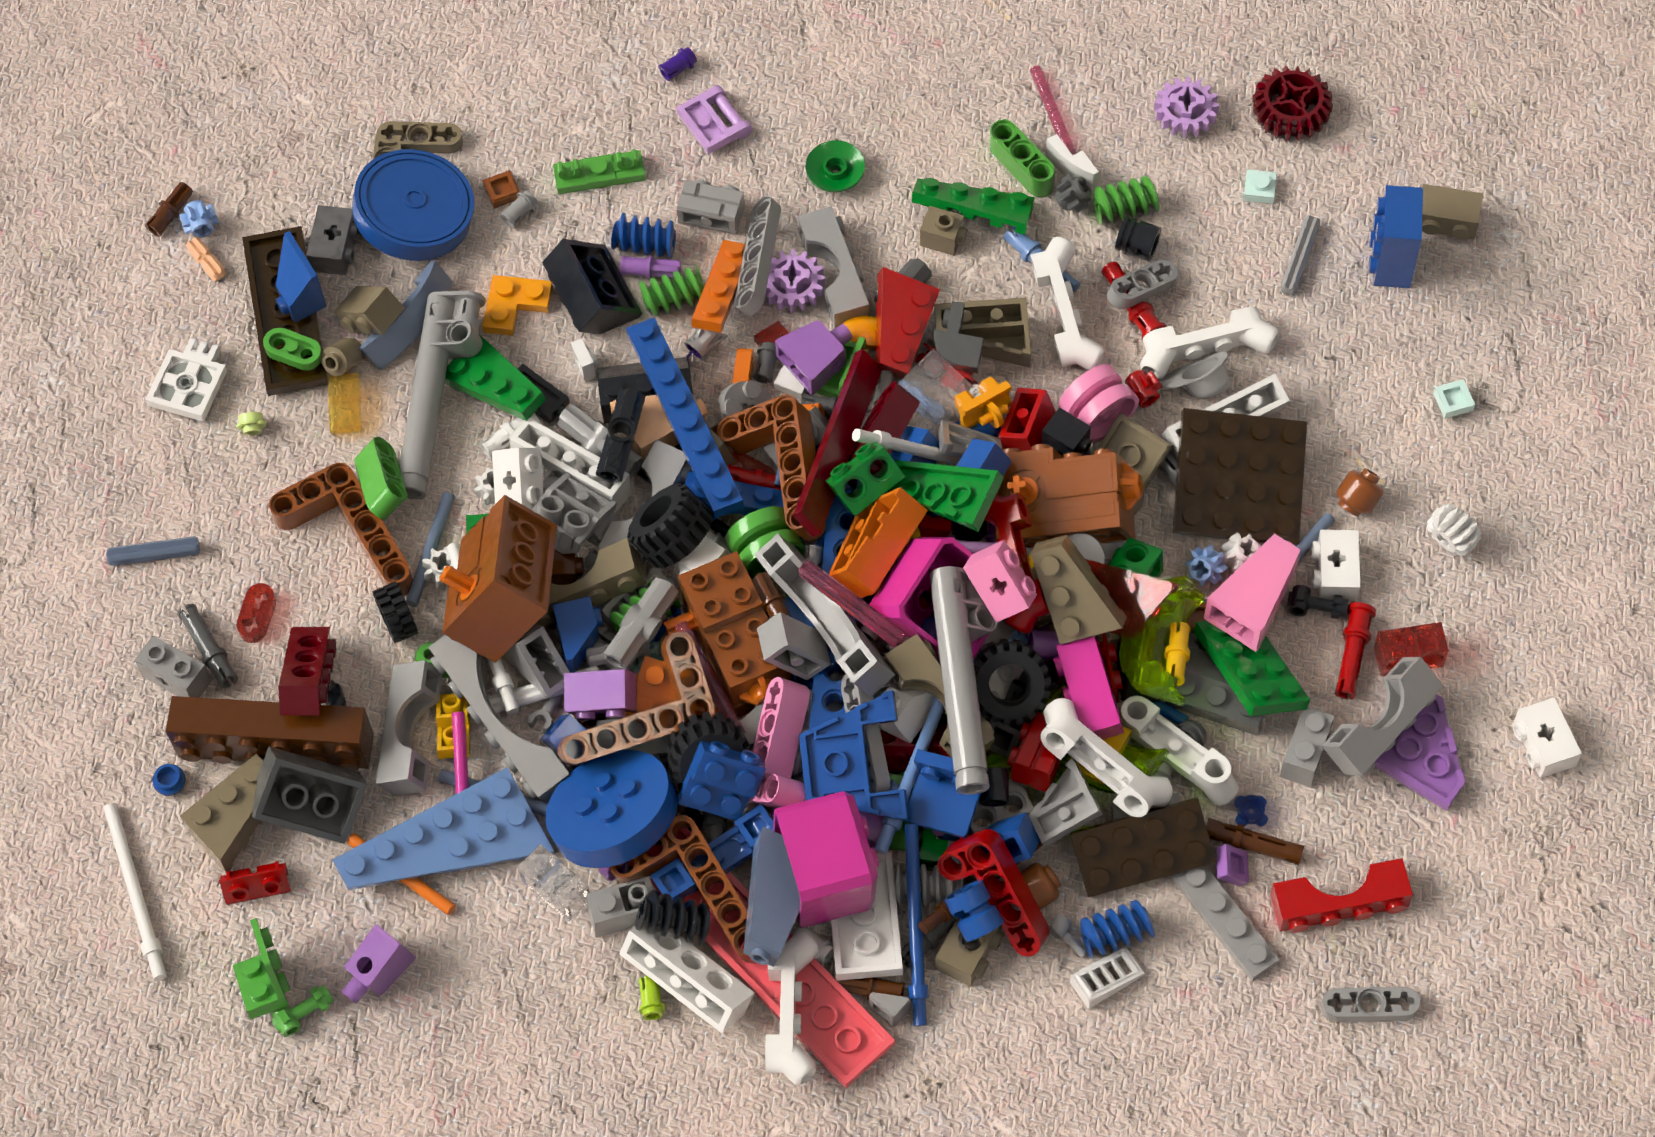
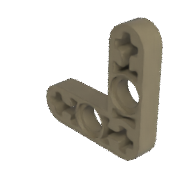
(442, 130)

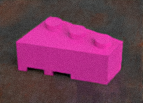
(1089, 686)

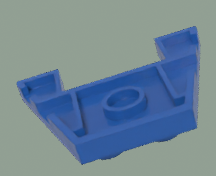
(837, 758)

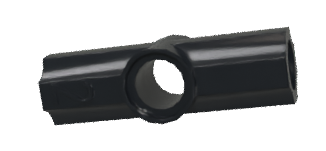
(615, 449)

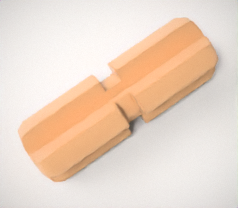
(208, 261)

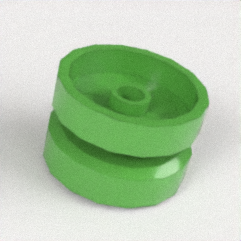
(755, 531)

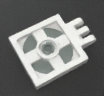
(188, 381)

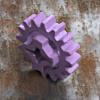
(1200, 103)
(806, 286)

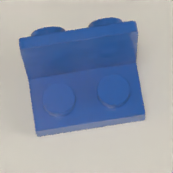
(935, 799)

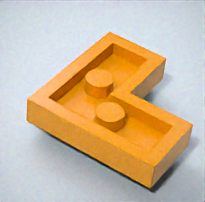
(510, 295)

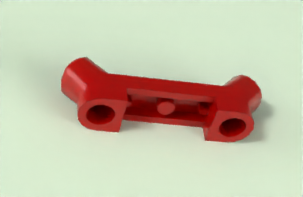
(1010, 517)

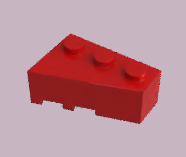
(901, 319)

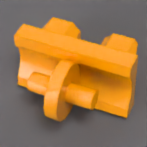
(985, 407)

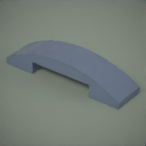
(409, 324)

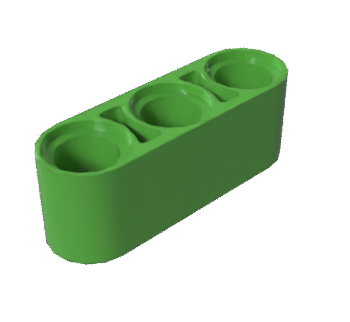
(1018, 146)
(380, 478)

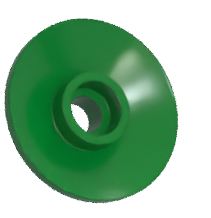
(835, 156)

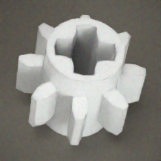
(484, 488)
(1239, 550)
(433, 564)

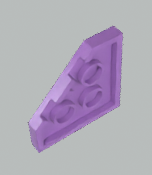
(1426, 757)

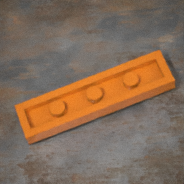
(720, 288)

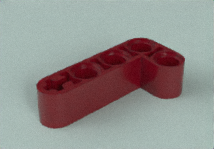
(889, 415)

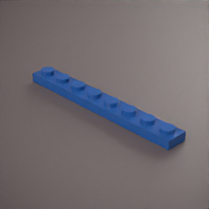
(685, 418)

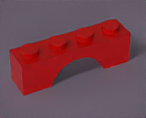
(1302, 905)

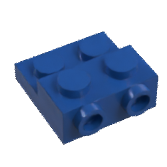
(721, 780)

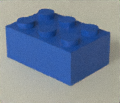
(1396, 236)

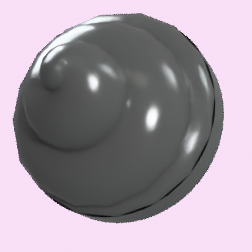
(1194, 730)

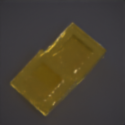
(344, 403)

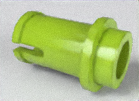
(651, 1006)

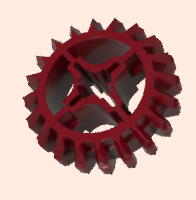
(1288, 112)

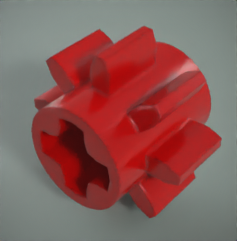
(1144, 386)

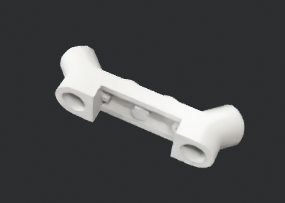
(1048, 270)
(1244, 328)
(1068, 735)
(1202, 767)
(781, 1051)

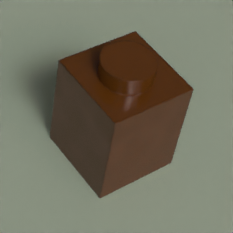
(566, 568)

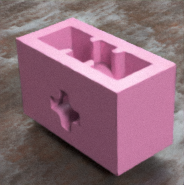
(1000, 580)

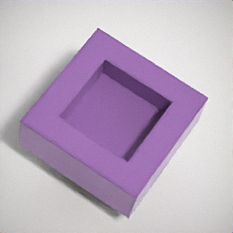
(1232, 865)

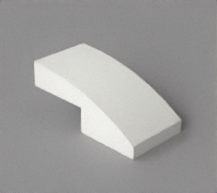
(1071, 164)

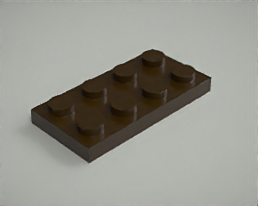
(1142, 847)

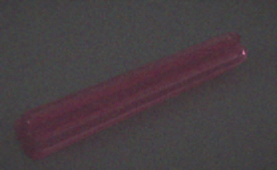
(852, 603)

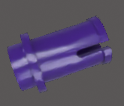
(678, 63)

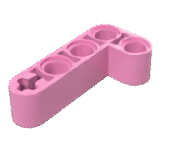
(778, 742)

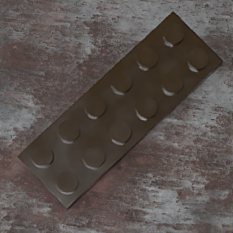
(262, 263)

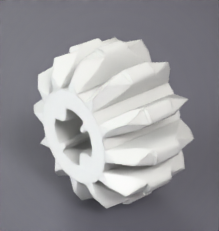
(1454, 529)

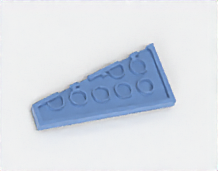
(461, 833)

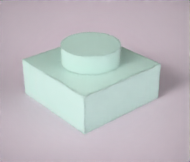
(1260, 186)
(1454, 398)

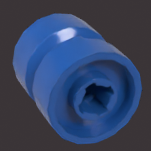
(974, 911)

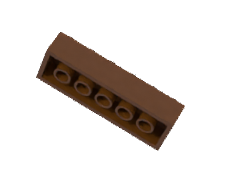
(241, 728)

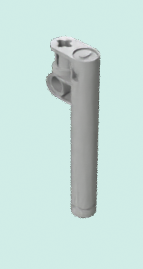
(446, 323)
(959, 621)

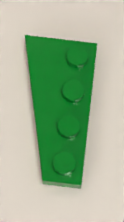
(951, 491)

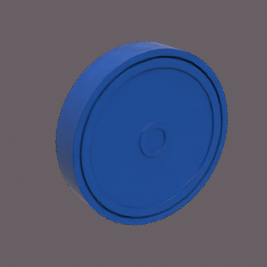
(412, 205)
(611, 809)

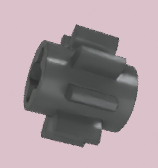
(1073, 193)

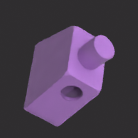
(813, 353)
(376, 964)

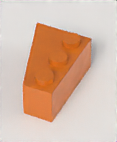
(876, 541)

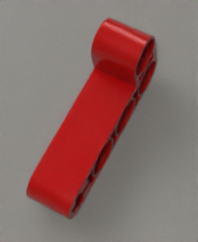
(1024, 928)

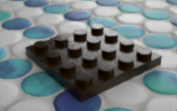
(1239, 476)

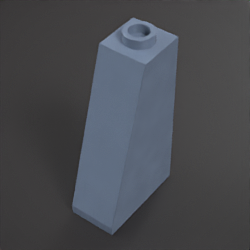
(771, 901)

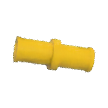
(1177, 651)

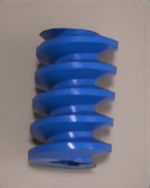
(644, 236)
(1115, 927)

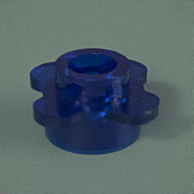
(1253, 802)

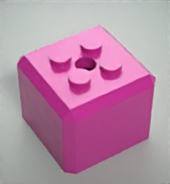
(909, 577)
(828, 857)

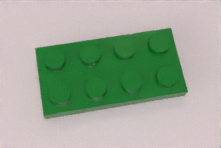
(1257, 677)

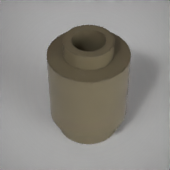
(341, 356)

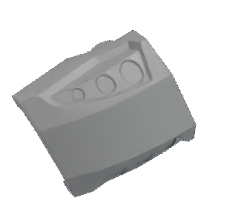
(575, 512)

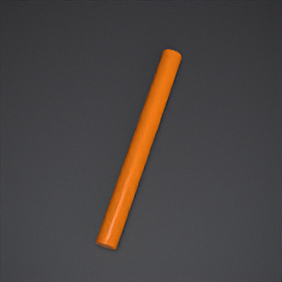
(415, 884)

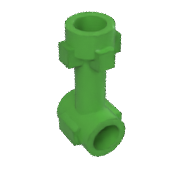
(286, 1019)

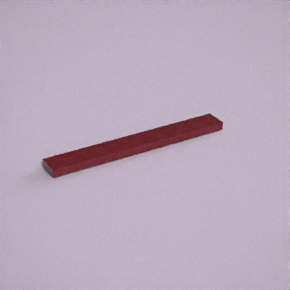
(837, 441)

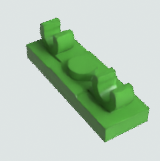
(599, 171)

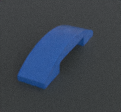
(729, 849)

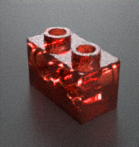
(1415, 641)

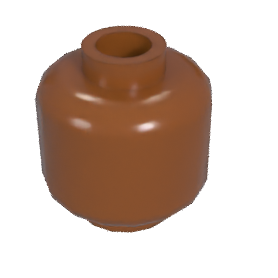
(1359, 492)
(1042, 883)

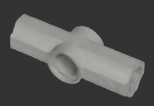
(593, 434)
(641, 624)

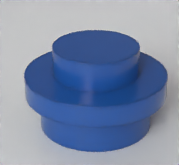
(169, 779)

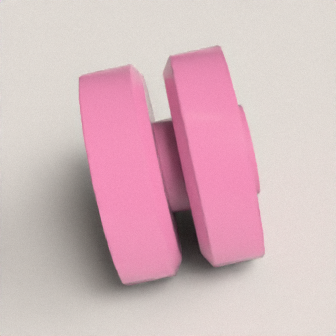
(1098, 399)

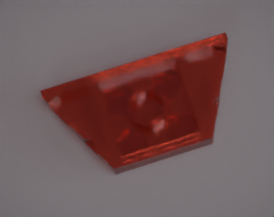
(1134, 594)

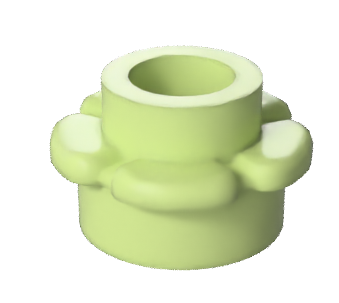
(251, 423)

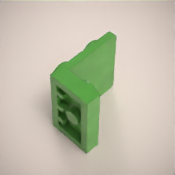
(259, 979)

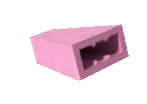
(1254, 592)

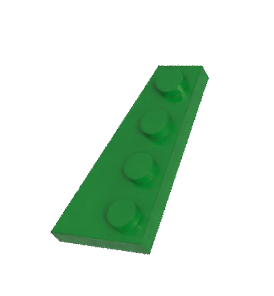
(972, 202)
(495, 381)

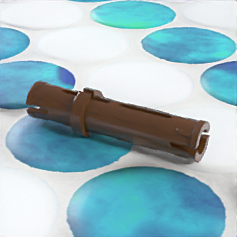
(1253, 841)

